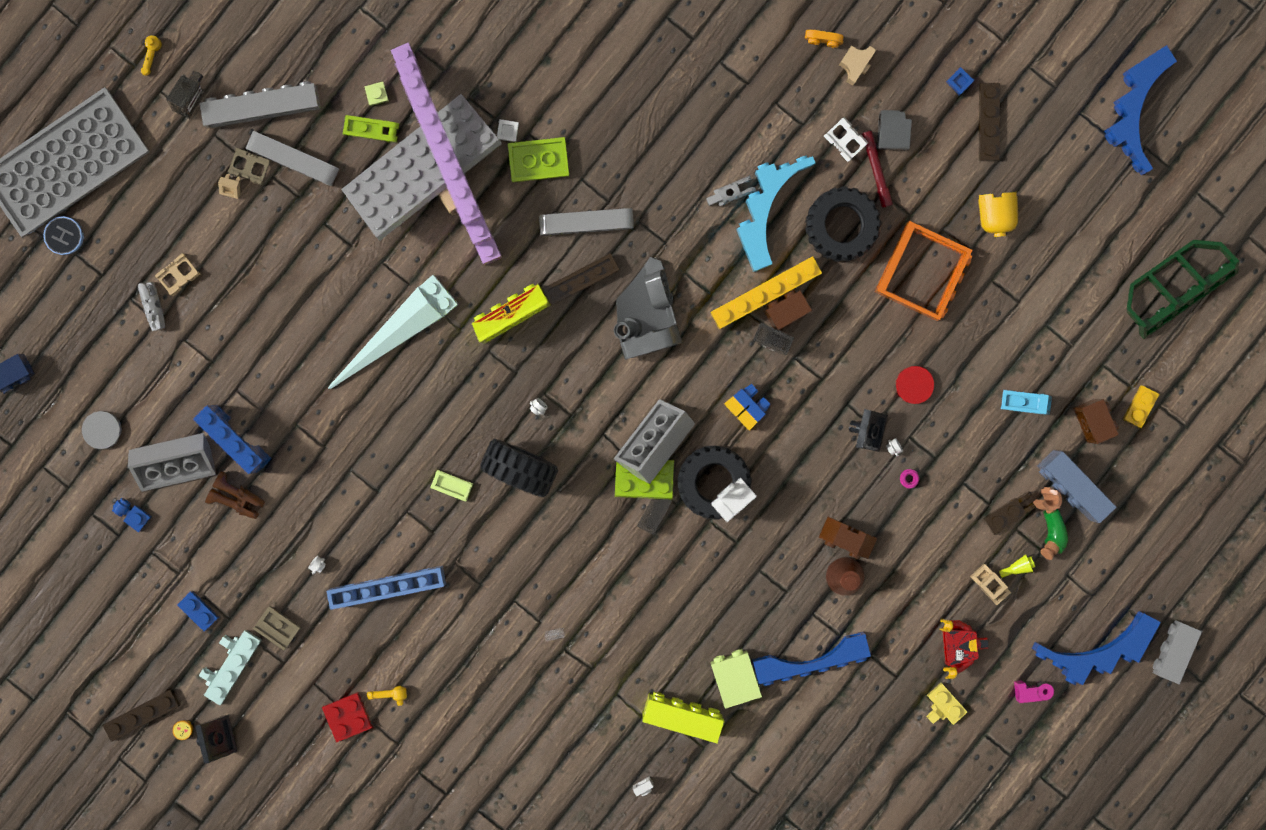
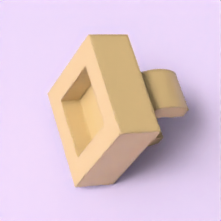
(229, 187)

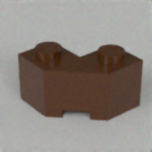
(848, 538)

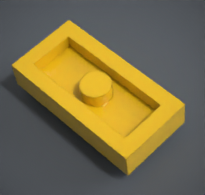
(1140, 406)

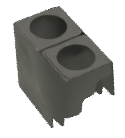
(893, 131)

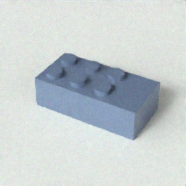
(1075, 486)

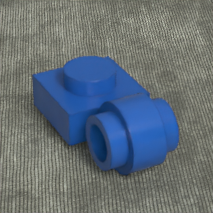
(136, 518)

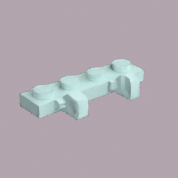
(239, 654)

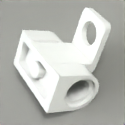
(733, 499)

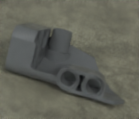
(647, 313)

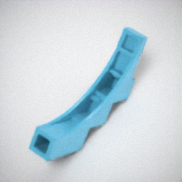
(754, 233)

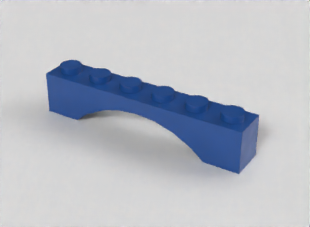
(851, 648)

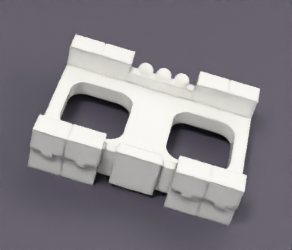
(841, 143)

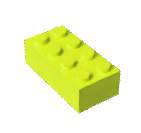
(682, 717)

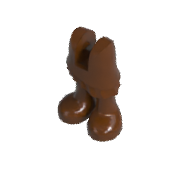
(244, 497)

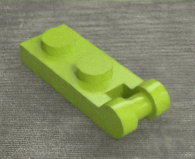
(370, 128)

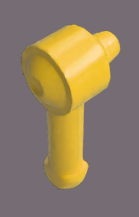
(153, 44)
(398, 694)

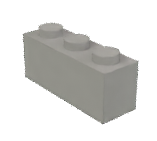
(1176, 652)

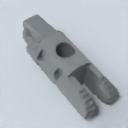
(721, 196)
(151, 305)

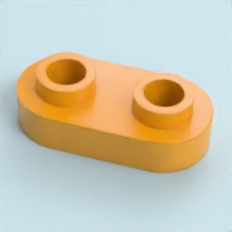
(816, 37)

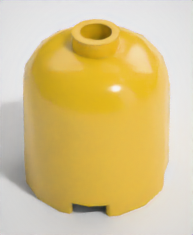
(999, 213)

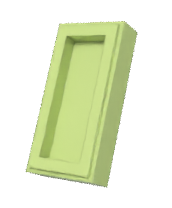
(451, 485)

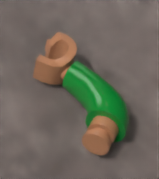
(1057, 533)

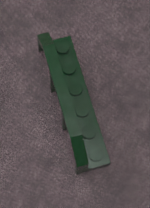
(1193, 294)

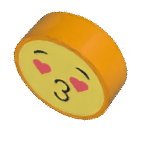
(182, 729)

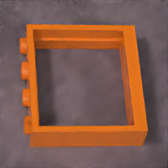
(957, 275)

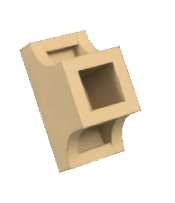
(856, 62)
(990, 584)

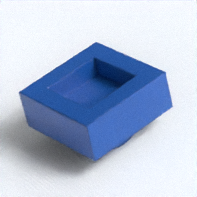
(959, 81)

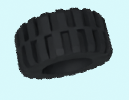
(861, 205)
(695, 463)
(518, 468)

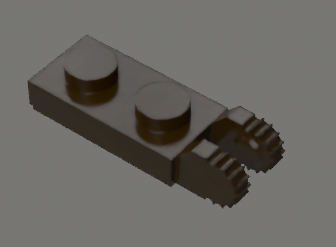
(1008, 513)

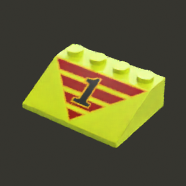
(510, 314)

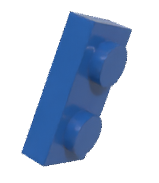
(197, 611)

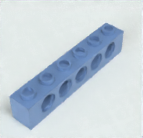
(386, 587)

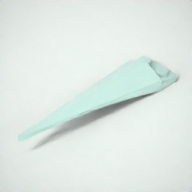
(419, 311)

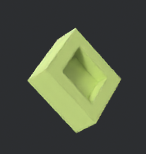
(376, 93)

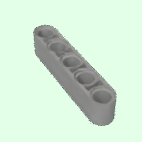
(292, 158)
(586, 221)

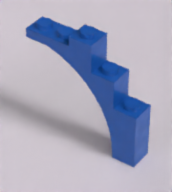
(1129, 106)
(1130, 643)

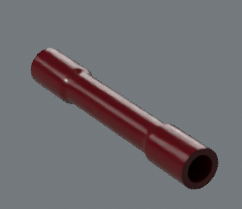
(883, 191)

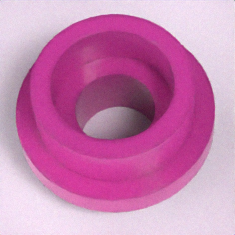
(915, 478)

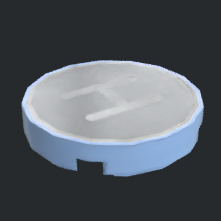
(63, 235)

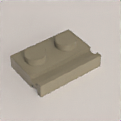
(277, 627)

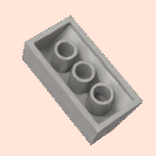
(654, 441)
(171, 462)

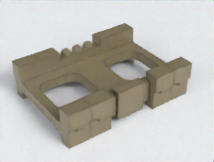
(247, 171)

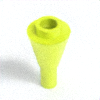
(1022, 565)

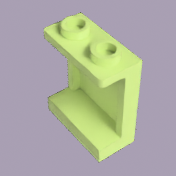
(735, 678)

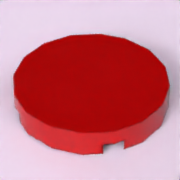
(914, 384)

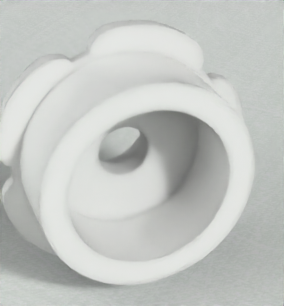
(538, 406)
(894, 447)
(317, 565)

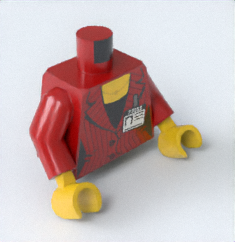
(960, 646)

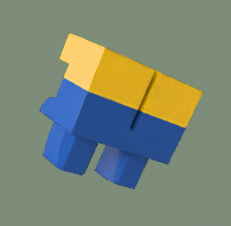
(741, 400)

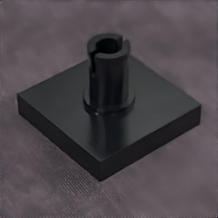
(870, 430)
(216, 738)

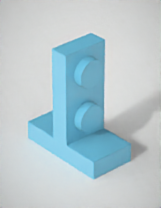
(1026, 402)

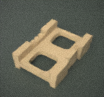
(173, 269)

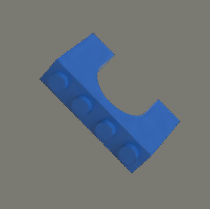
(215, 424)

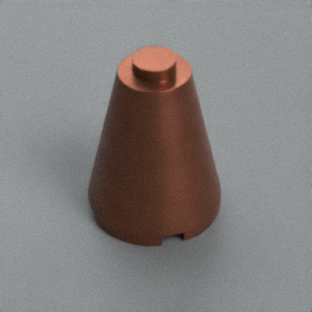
(845, 576)

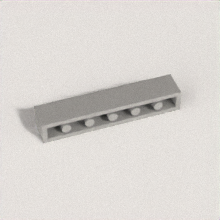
(260, 105)

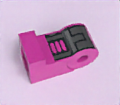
(1032, 693)

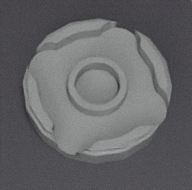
(101, 430)

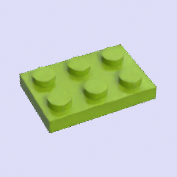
(538, 159)
(632, 487)

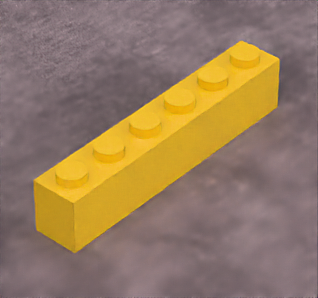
(766, 292)

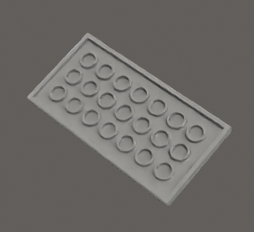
(67, 161)
(409, 173)

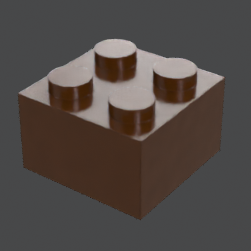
(788, 310)
(1096, 421)

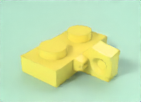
(944, 705)

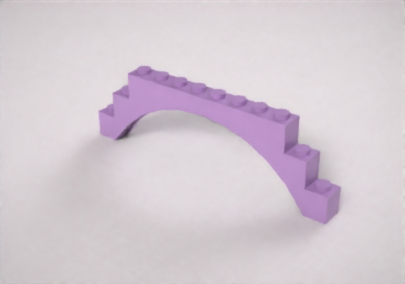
(444, 154)

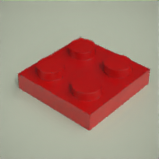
(347, 717)

